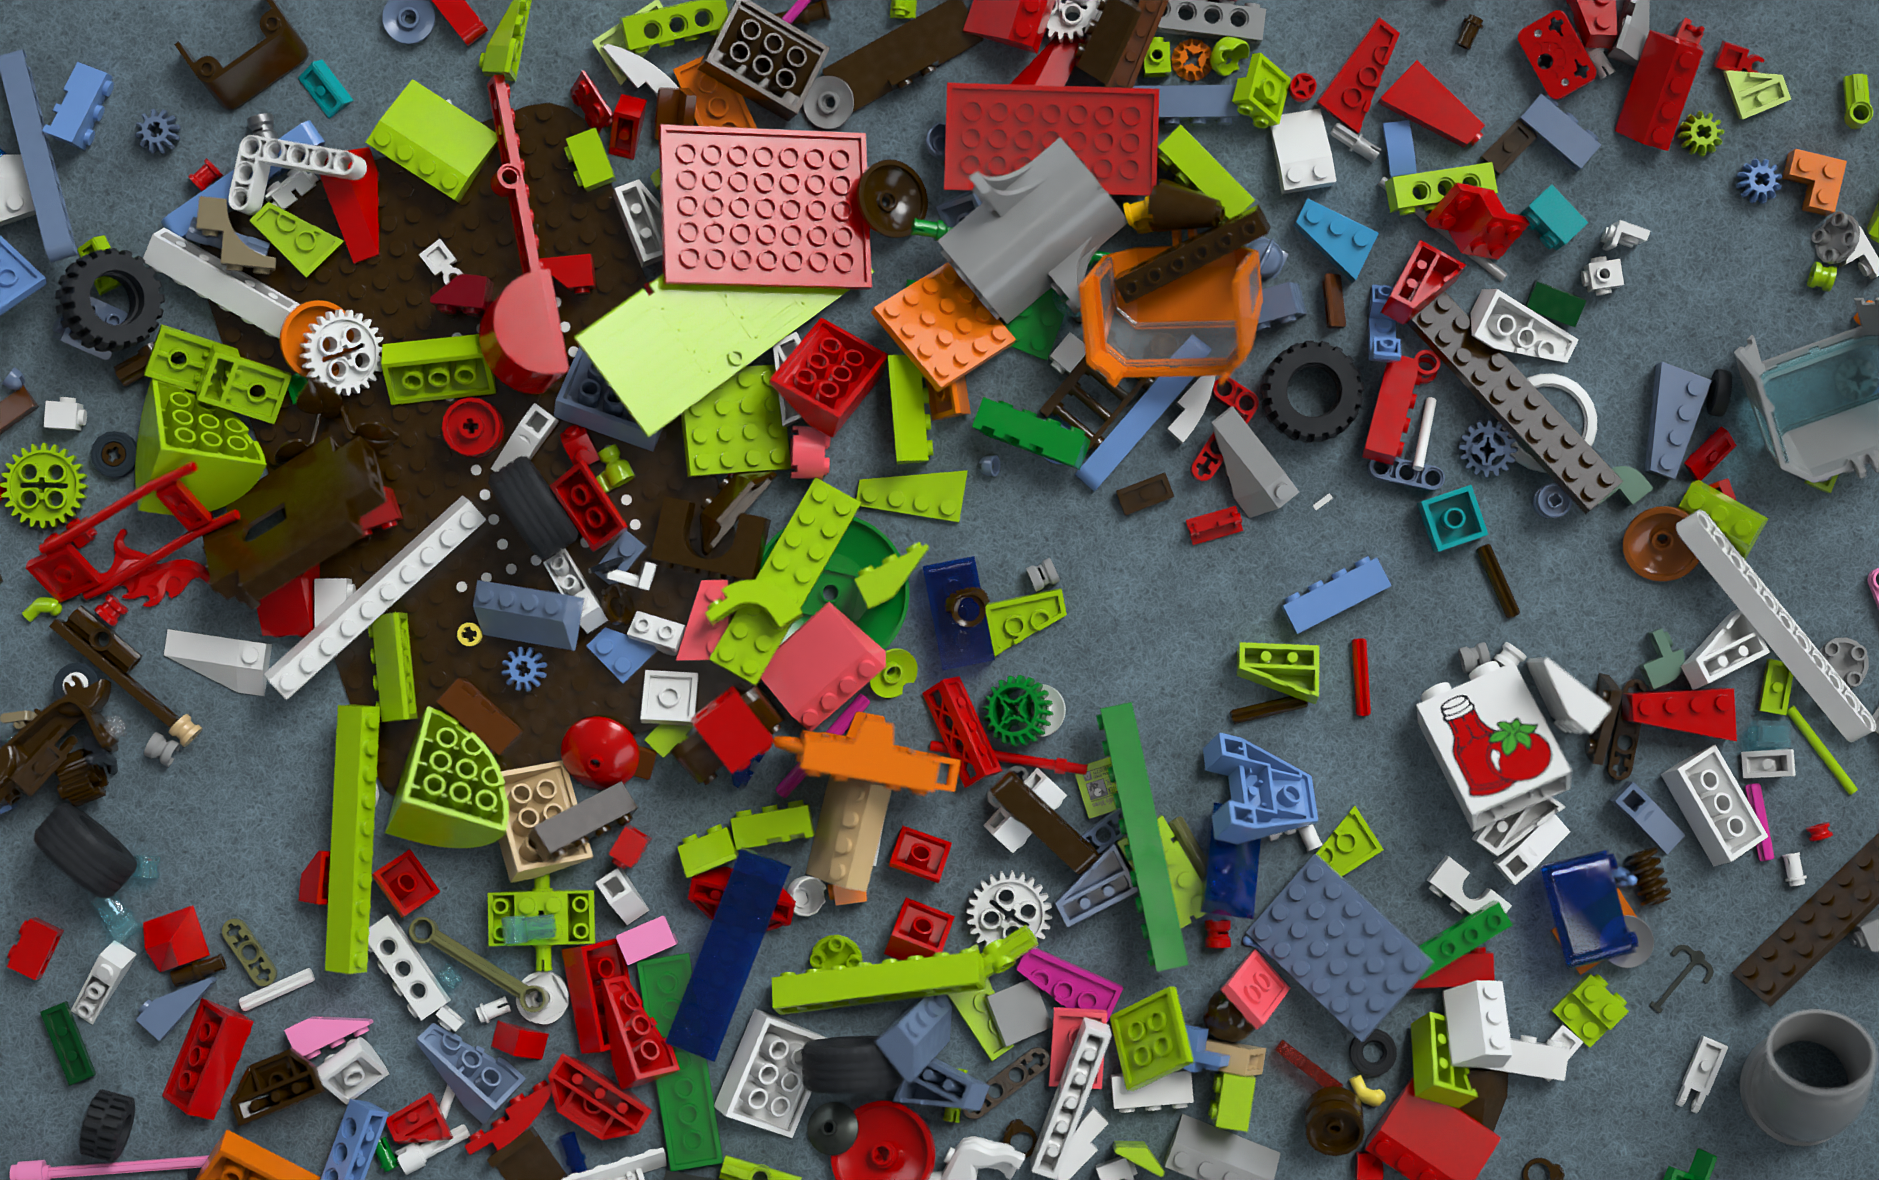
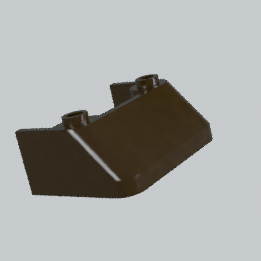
(255, 69)
(701, 760)

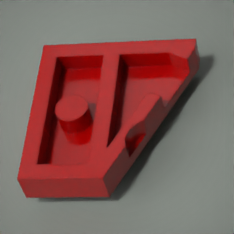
(419, 1122)

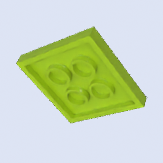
(1151, 1039)

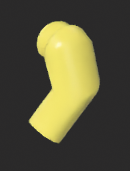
(1368, 1096)

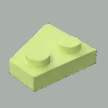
(1755, 91)

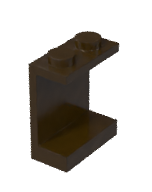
(527, 1159)

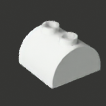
(352, 1070)

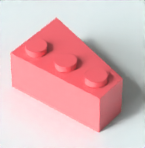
(700, 636)

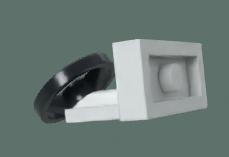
(609, 568)

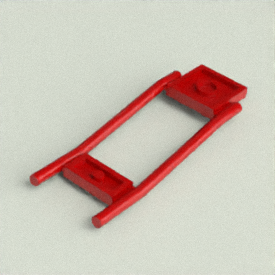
(68, 573)

